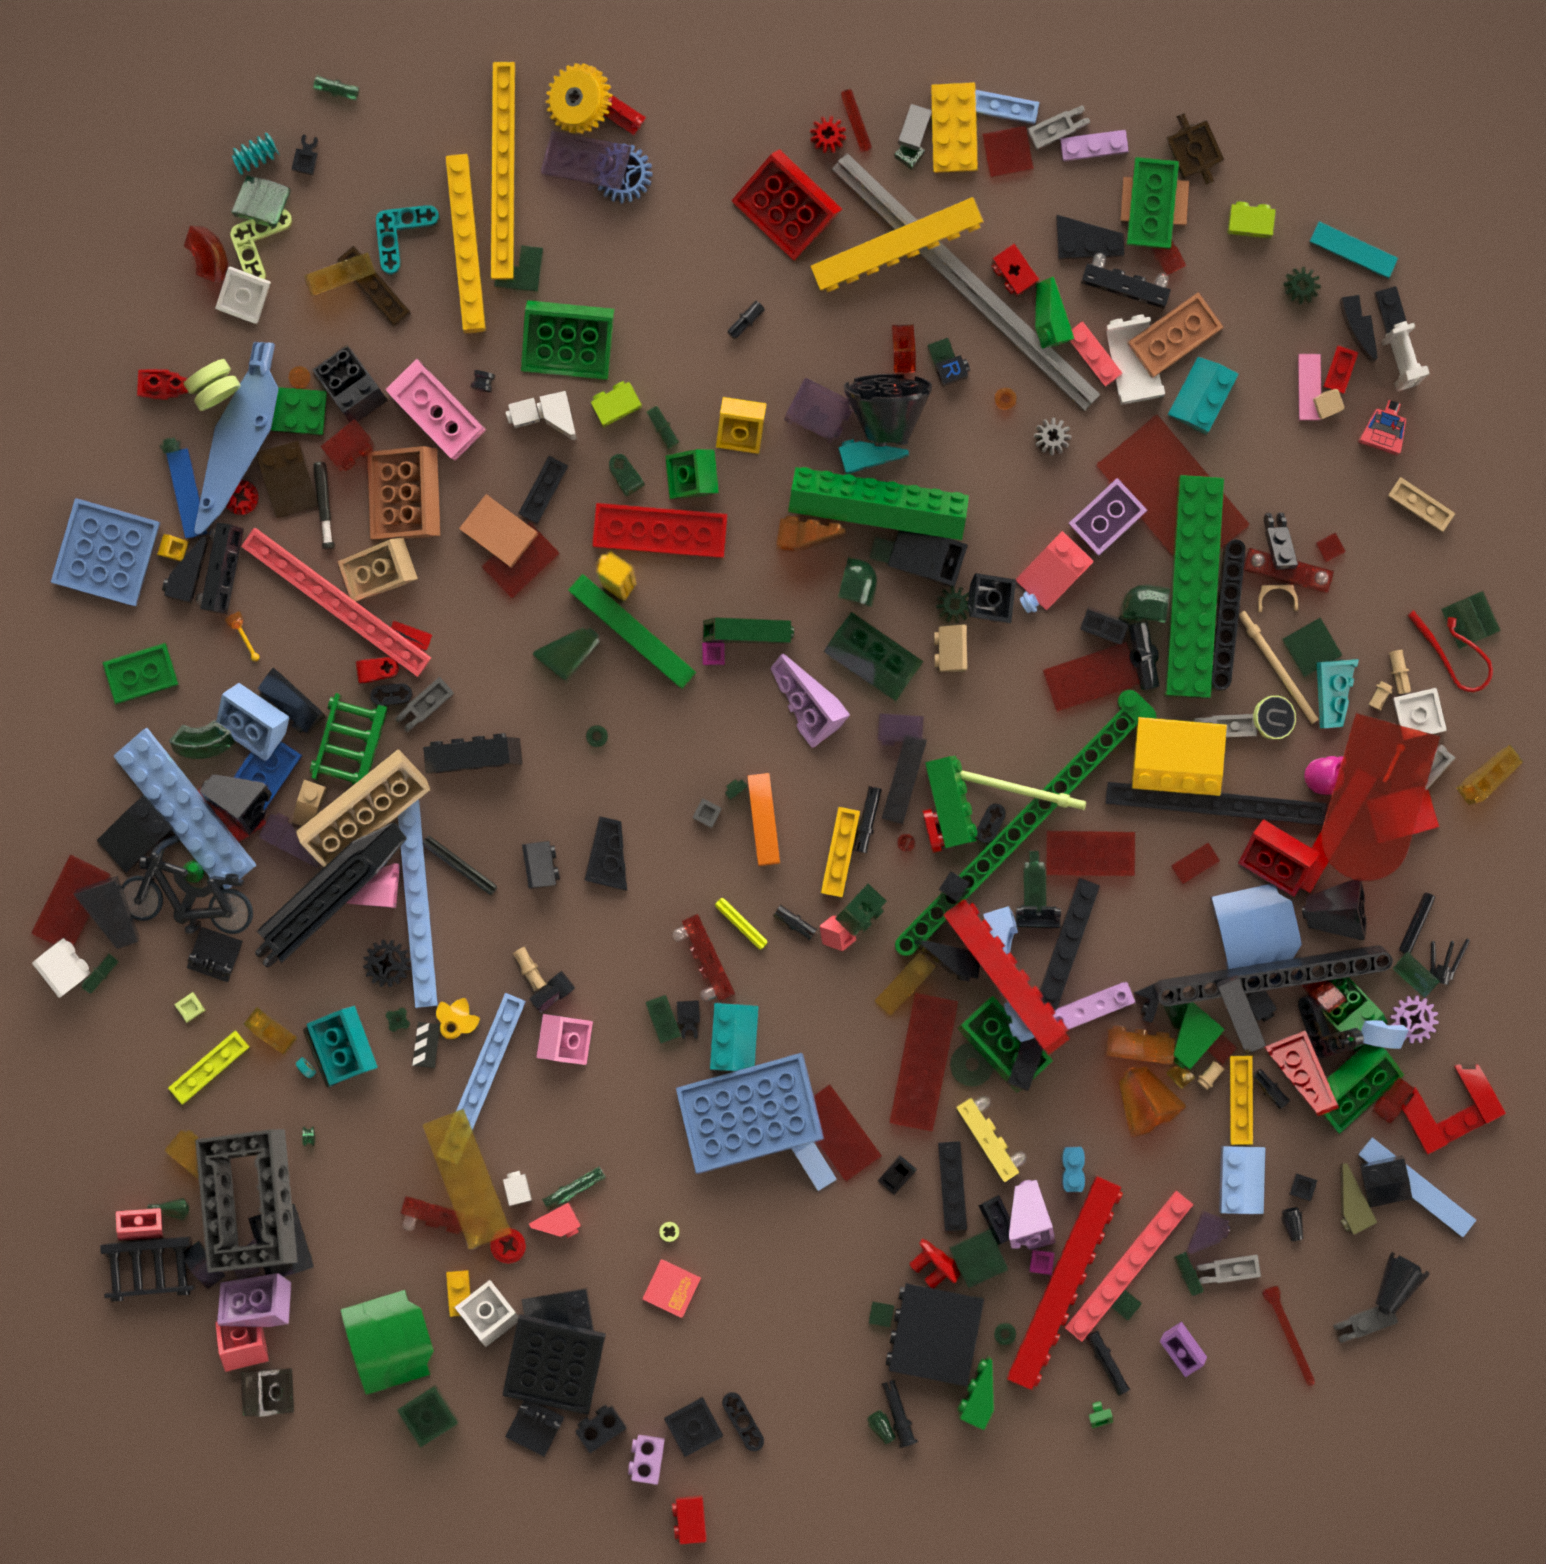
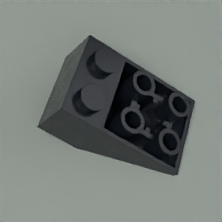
(350, 384)
(928, 557)

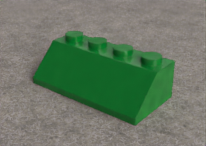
(1360, 1084)

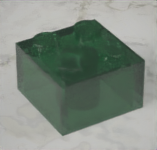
(978, 1258)
(428, 1415)

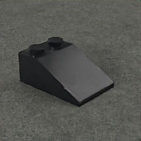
(135, 833)
(563, 1307)

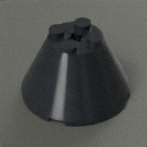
(888, 405)

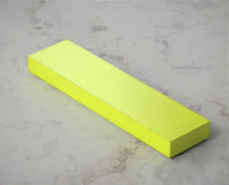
(208, 1067)

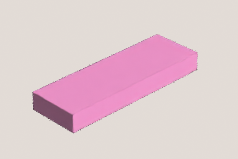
(1308, 385)

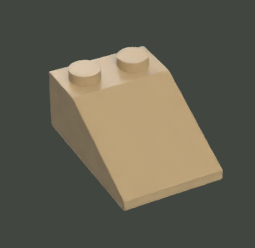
(377, 569)

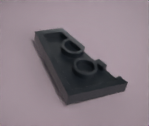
(1086, 240)
(606, 857)

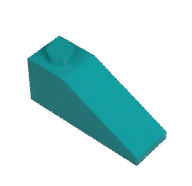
(864, 455)

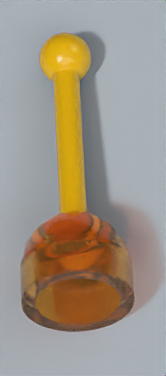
(235, 621)

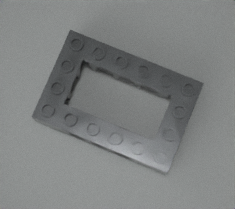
(219, 1206)

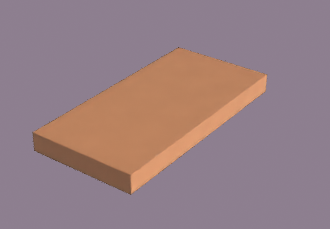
(1175, 335)

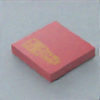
(671, 1288)

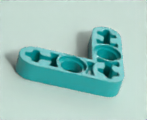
(397, 224)

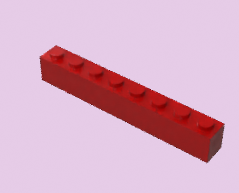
(1006, 976)

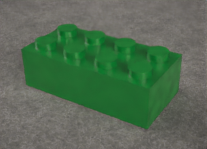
(991, 1036)

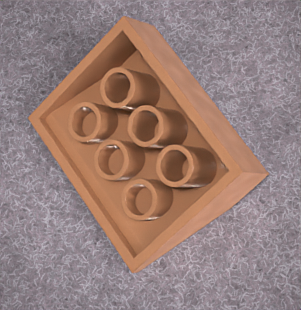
(403, 493)

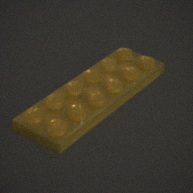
(466, 1179)

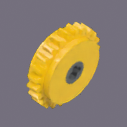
(578, 82)

